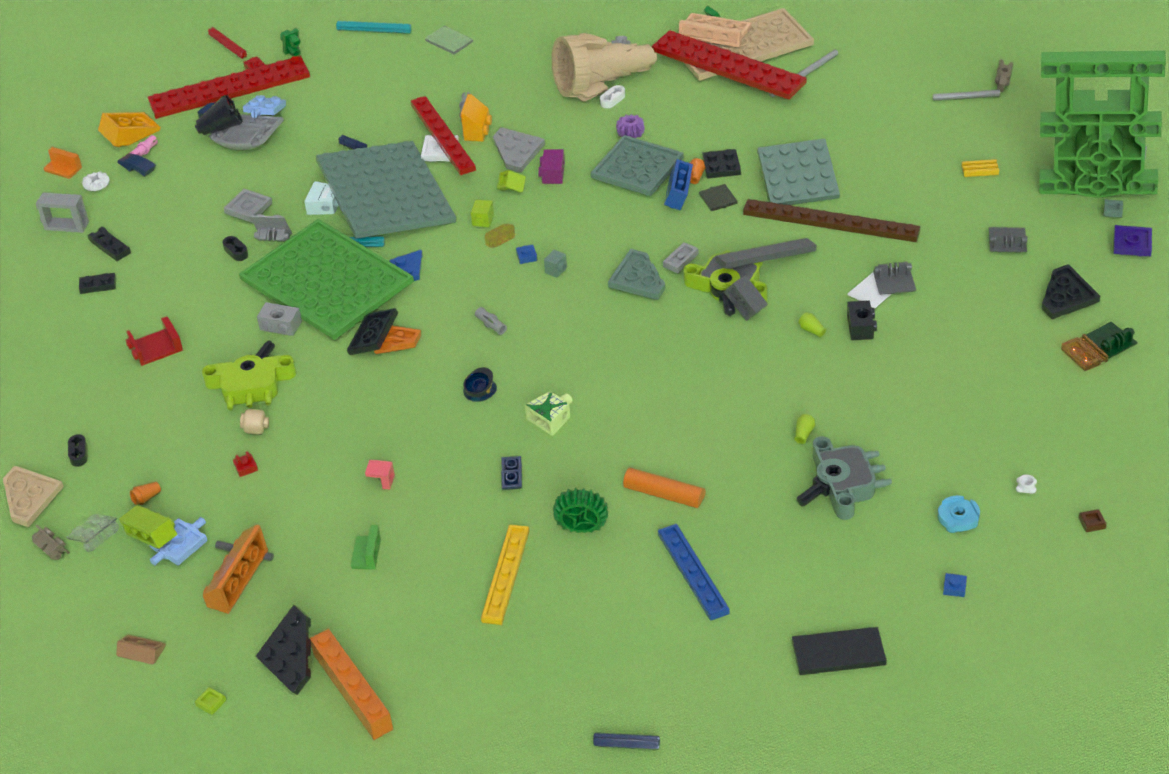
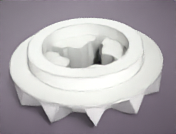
(95, 181)

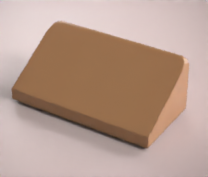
(139, 649)

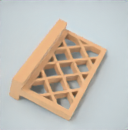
(714, 30)

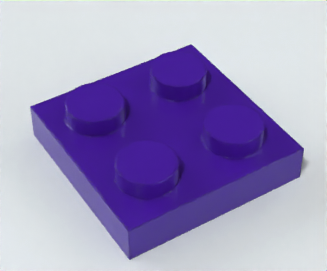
(1132, 240)

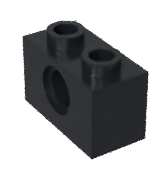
(860, 320)

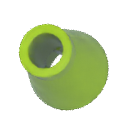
(811, 324)
(804, 427)

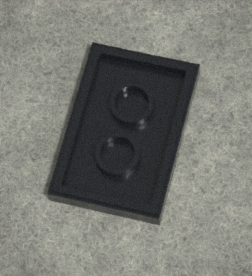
(372, 331)

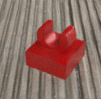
(245, 464)

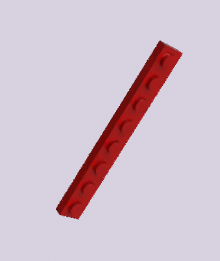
(443, 135)

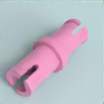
(144, 147)

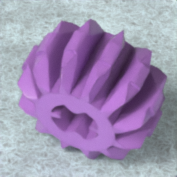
(630, 126)

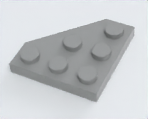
(517, 148)

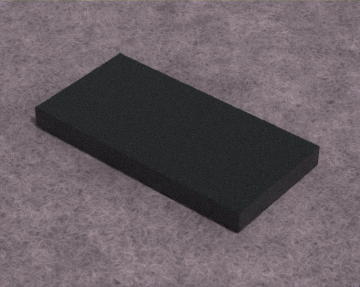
(838, 650)

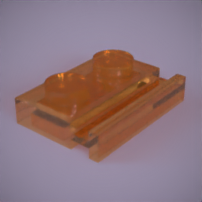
(1084, 352)

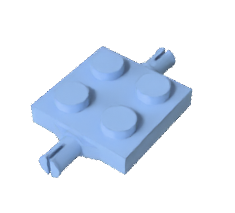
(264, 106)
(183, 544)

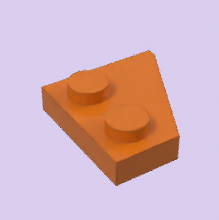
(399, 339)

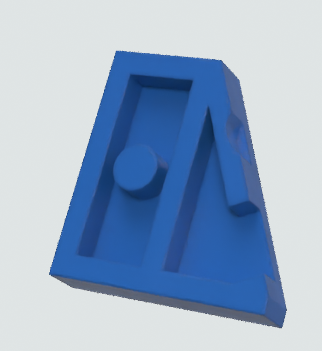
(410, 263)

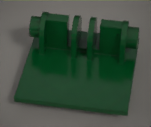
(1112, 339)

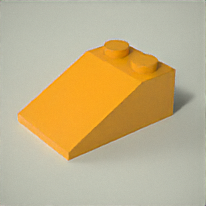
(126, 127)

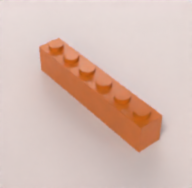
(351, 684)

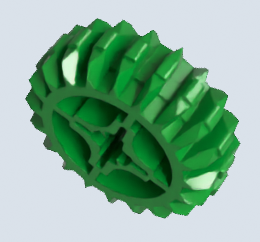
(580, 511)

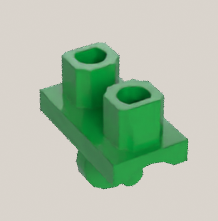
(291, 42)

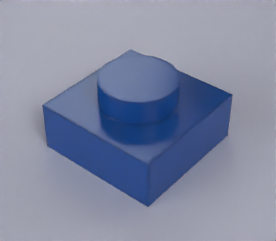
(526, 254)
(955, 585)

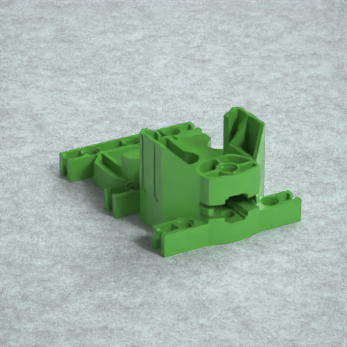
(1102, 140)

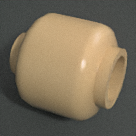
(254, 421)

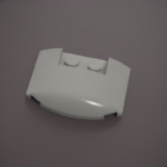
(249, 134)

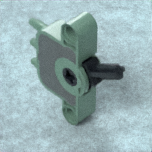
(844, 476)

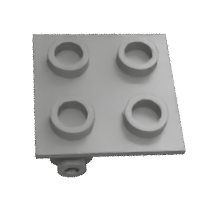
(271, 227)

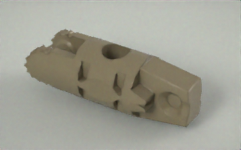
(1003, 75)

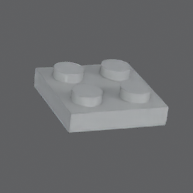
(247, 204)

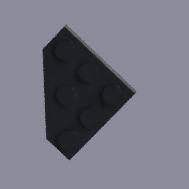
(1067, 293)
(288, 650)

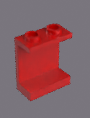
(155, 345)

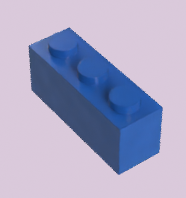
(678, 184)

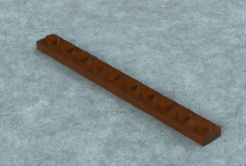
(832, 220)

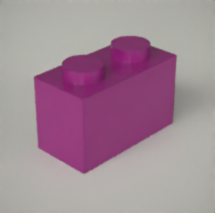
(552, 166)

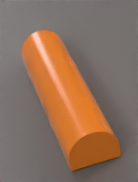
(664, 487)

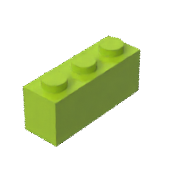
(148, 526)

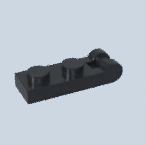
(109, 244)

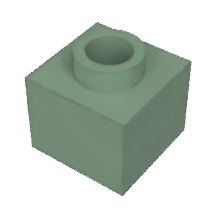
(555, 263)

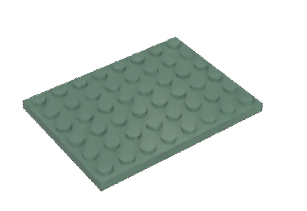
(385, 189)

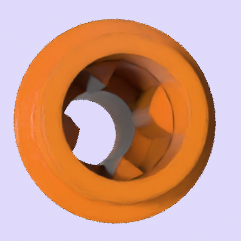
(697, 170)
(143, 493)

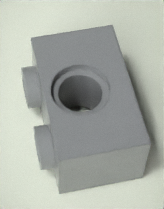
(279, 319)

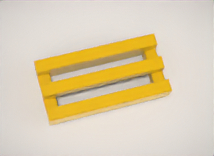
(980, 168)

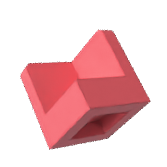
(381, 470)

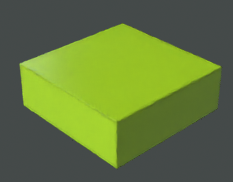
(210, 700)

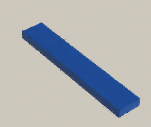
(693, 572)

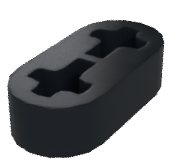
(235, 248)
(74, 450)

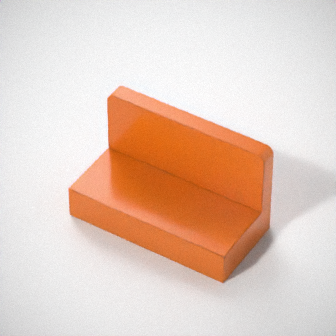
(63, 163)

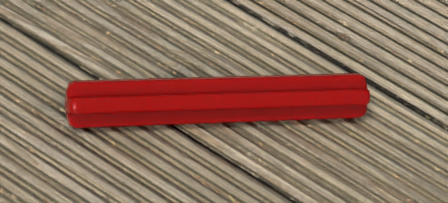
(228, 43)

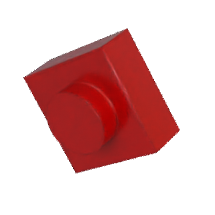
(253, 63)

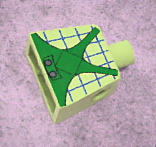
(549, 411)

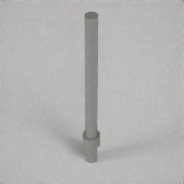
(815, 65)

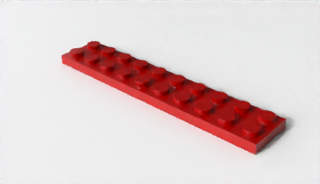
(729, 64)
(233, 85)

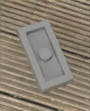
(680, 257)

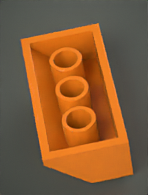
(236, 570)

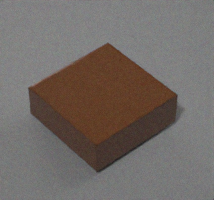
(1092, 520)

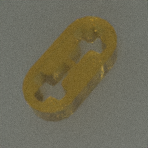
(499, 235)

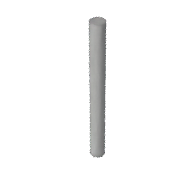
(964, 95)

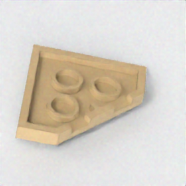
(29, 494)

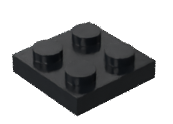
(721, 163)

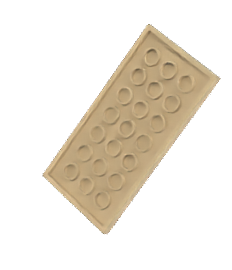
(767, 38)

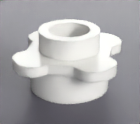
(1026, 484)

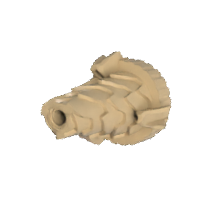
(586, 61)

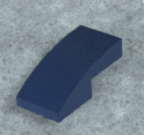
(137, 163)
(511, 472)

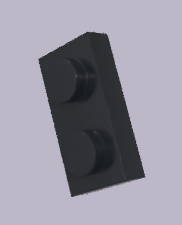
(97, 283)

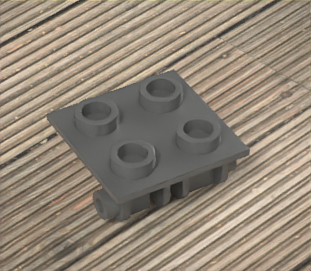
(1007, 239)
(895, 279)

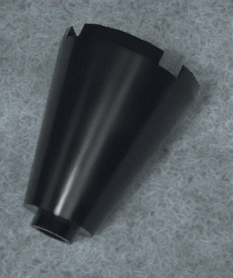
(219, 117)

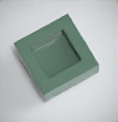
(1113, 208)

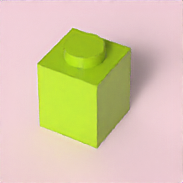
(482, 213)

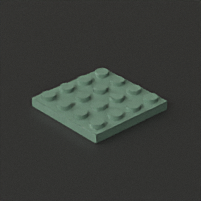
(636, 165)
(798, 172)

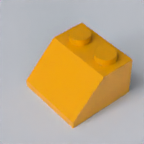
(475, 119)

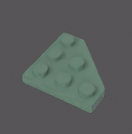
(637, 276)

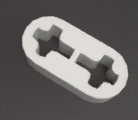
(612, 96)

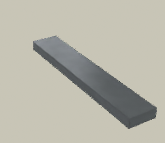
(765, 253)

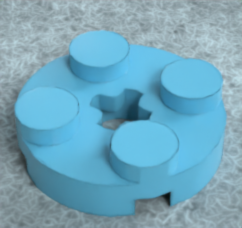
(953, 523)

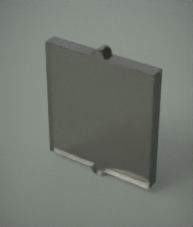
(718, 197)

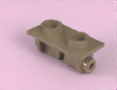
(45, 538)

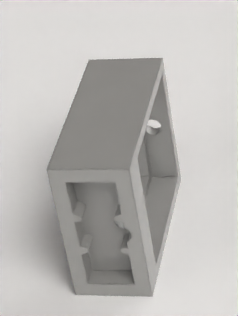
(67, 201)

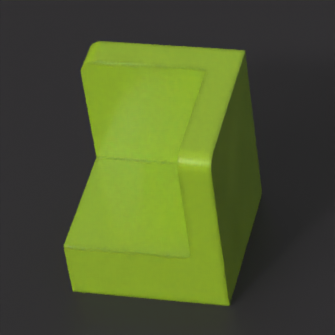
(511, 180)

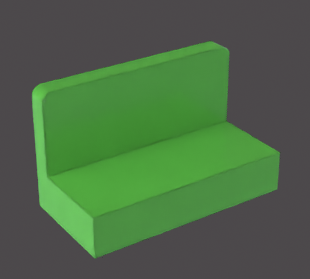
(366, 549)

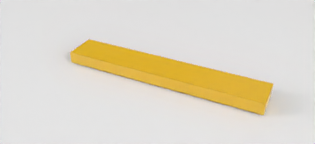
(505, 575)

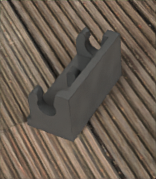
(745, 297)

